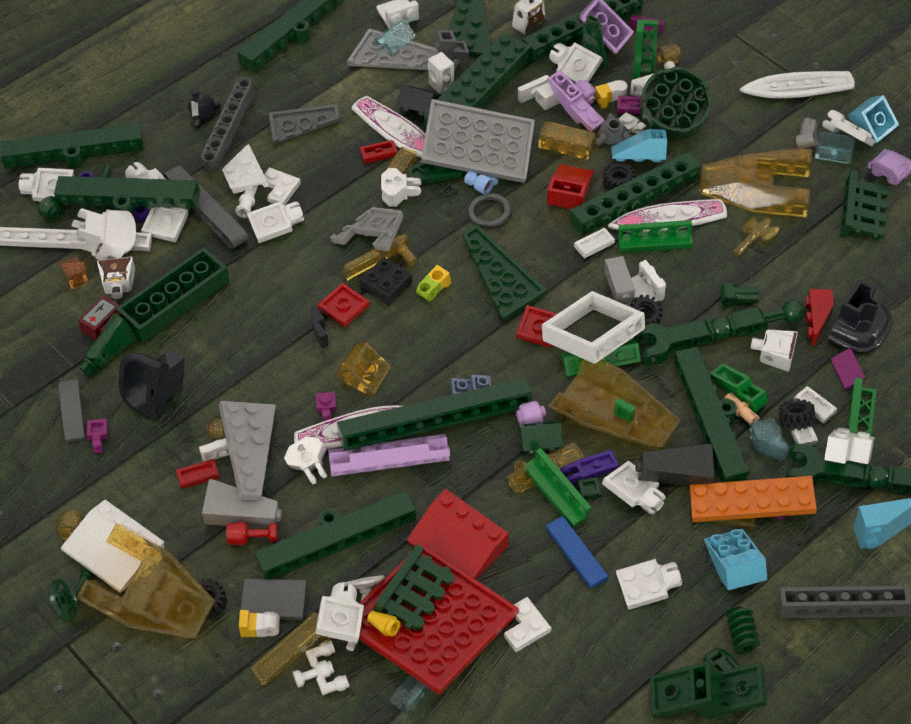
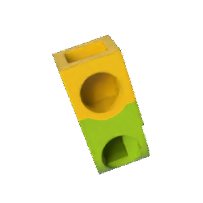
(433, 283)

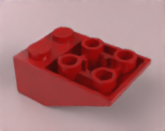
(569, 186)

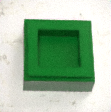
(624, 410)

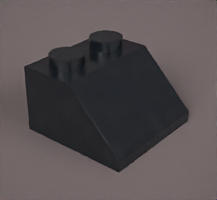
(416, 99)

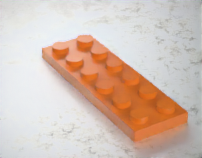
(752, 499)

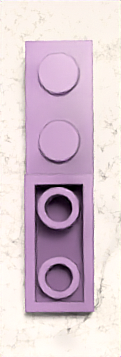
(571, 99)

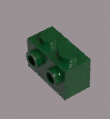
(541, 435)

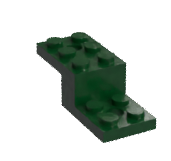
(708, 690)

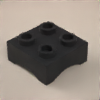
(386, 280)

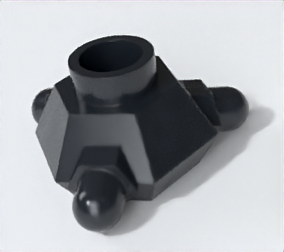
(201, 107)

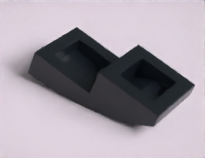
(319, 327)

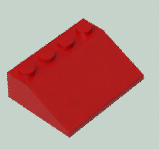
(460, 534)

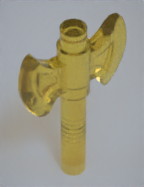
(756, 230)

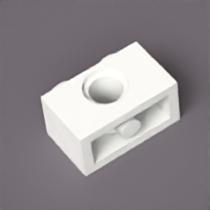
(440, 72)

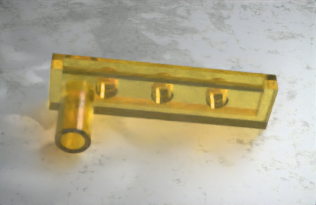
(368, 260)
(521, 481)
(287, 650)

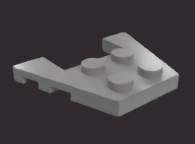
(374, 222)

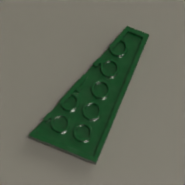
(471, 26)
(505, 278)

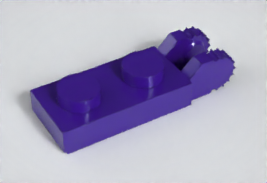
(591, 466)

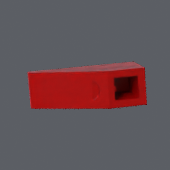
(820, 308)

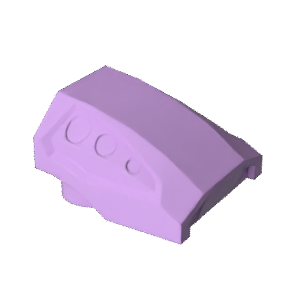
(891, 165)

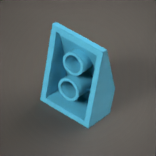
(881, 522)

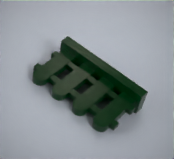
(851, 211)
(416, 580)

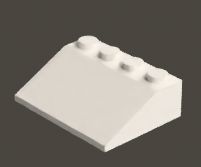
(92, 551)

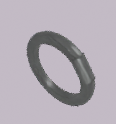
(488, 224)

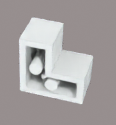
(849, 446)

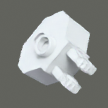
(397, 187)
(307, 459)

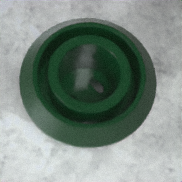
(49, 207)

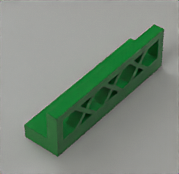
(639, 50)
(655, 239)
(623, 355)
(855, 407)
(557, 489)

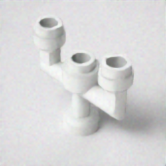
(321, 670)

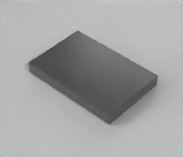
(275, 596)

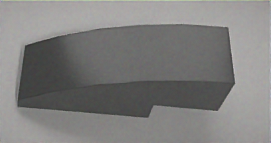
(72, 410)

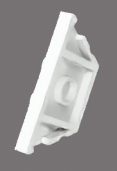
(244, 171)

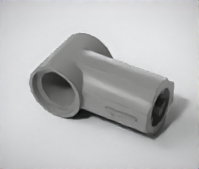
(807, 136)

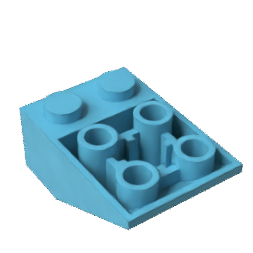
(644, 145)
(736, 559)

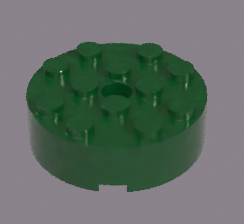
(691, 104)

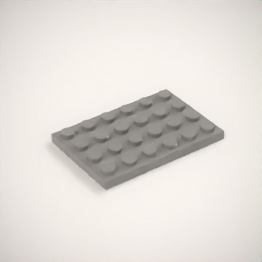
(478, 141)

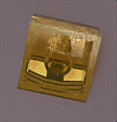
(363, 369)

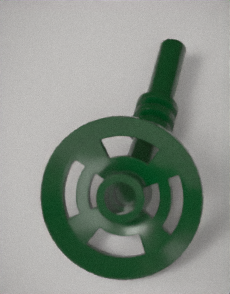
(67, 595)

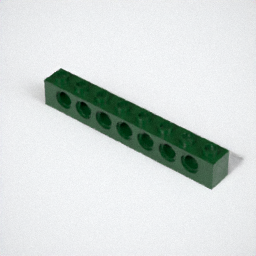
(570, 29)
(635, 193)

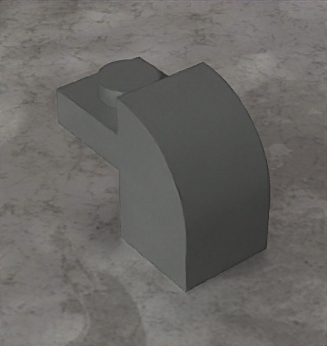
(446, 43)

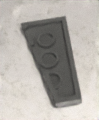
(300, 121)

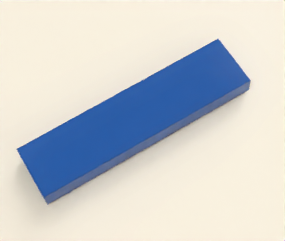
(577, 552)

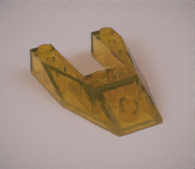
(749, 181)
(161, 594)

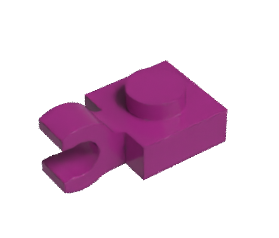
(326, 404)
(96, 432)

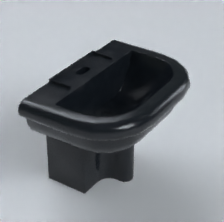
(861, 321)
(150, 382)

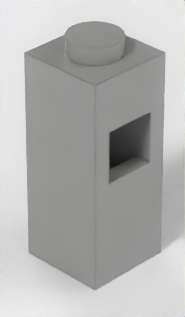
(619, 280)

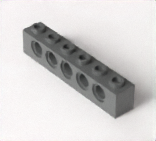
(843, 601)

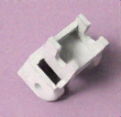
(112, 229)

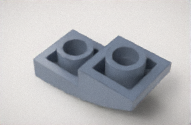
(474, 382)

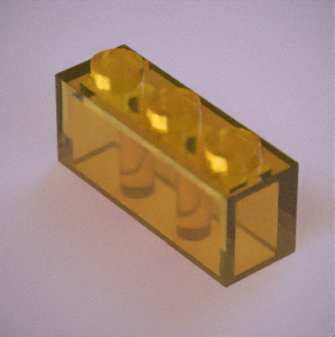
(566, 140)

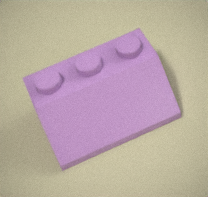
(613, 28)

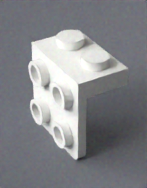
(398, 10)
(648, 283)

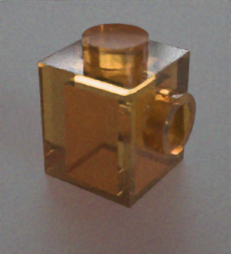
(74, 271)

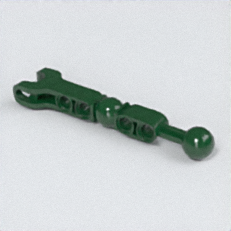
(703, 331)
(848, 474)

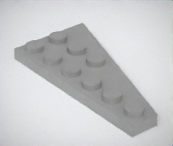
(409, 56)
(248, 441)

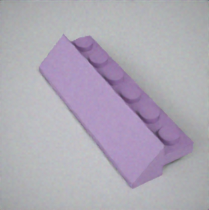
(389, 455)

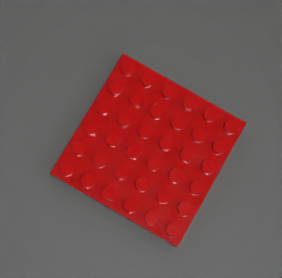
(451, 636)

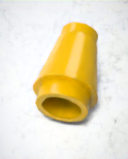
(384, 623)

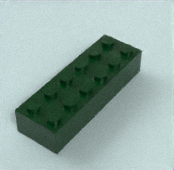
(174, 294)

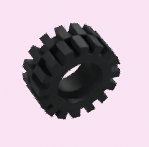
(617, 170)
(650, 304)
(796, 414)
(219, 593)

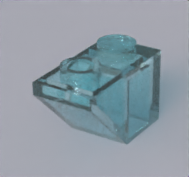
(768, 439)

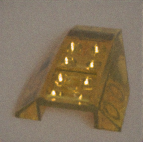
(592, 403)

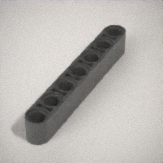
(227, 125)
(212, 212)

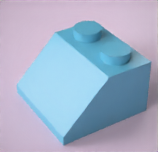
(874, 117)

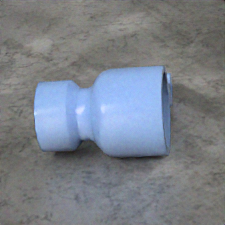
(481, 183)

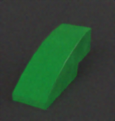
(740, 385)

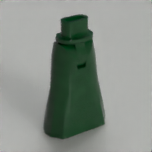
(593, 39)
(113, 340)

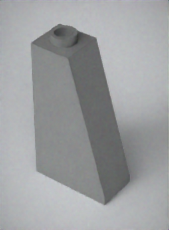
(224, 507)

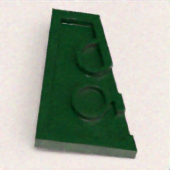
(432, 173)

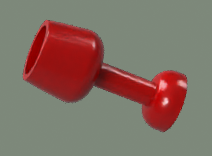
(238, 533)

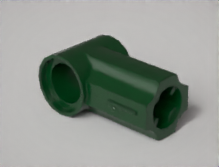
(732, 295)

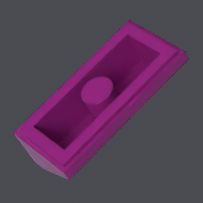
(633, 23)
(847, 368)

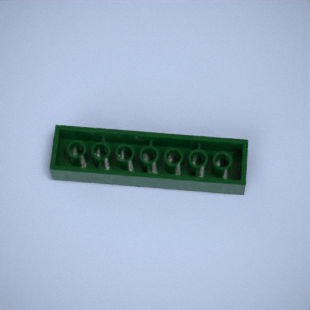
(488, 74)

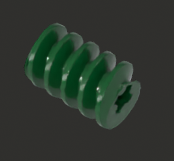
(742, 629)

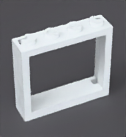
(631, 324)

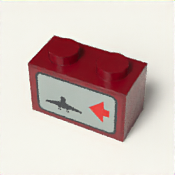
(97, 317)

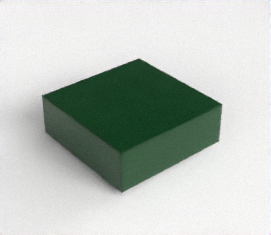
(589, 488)

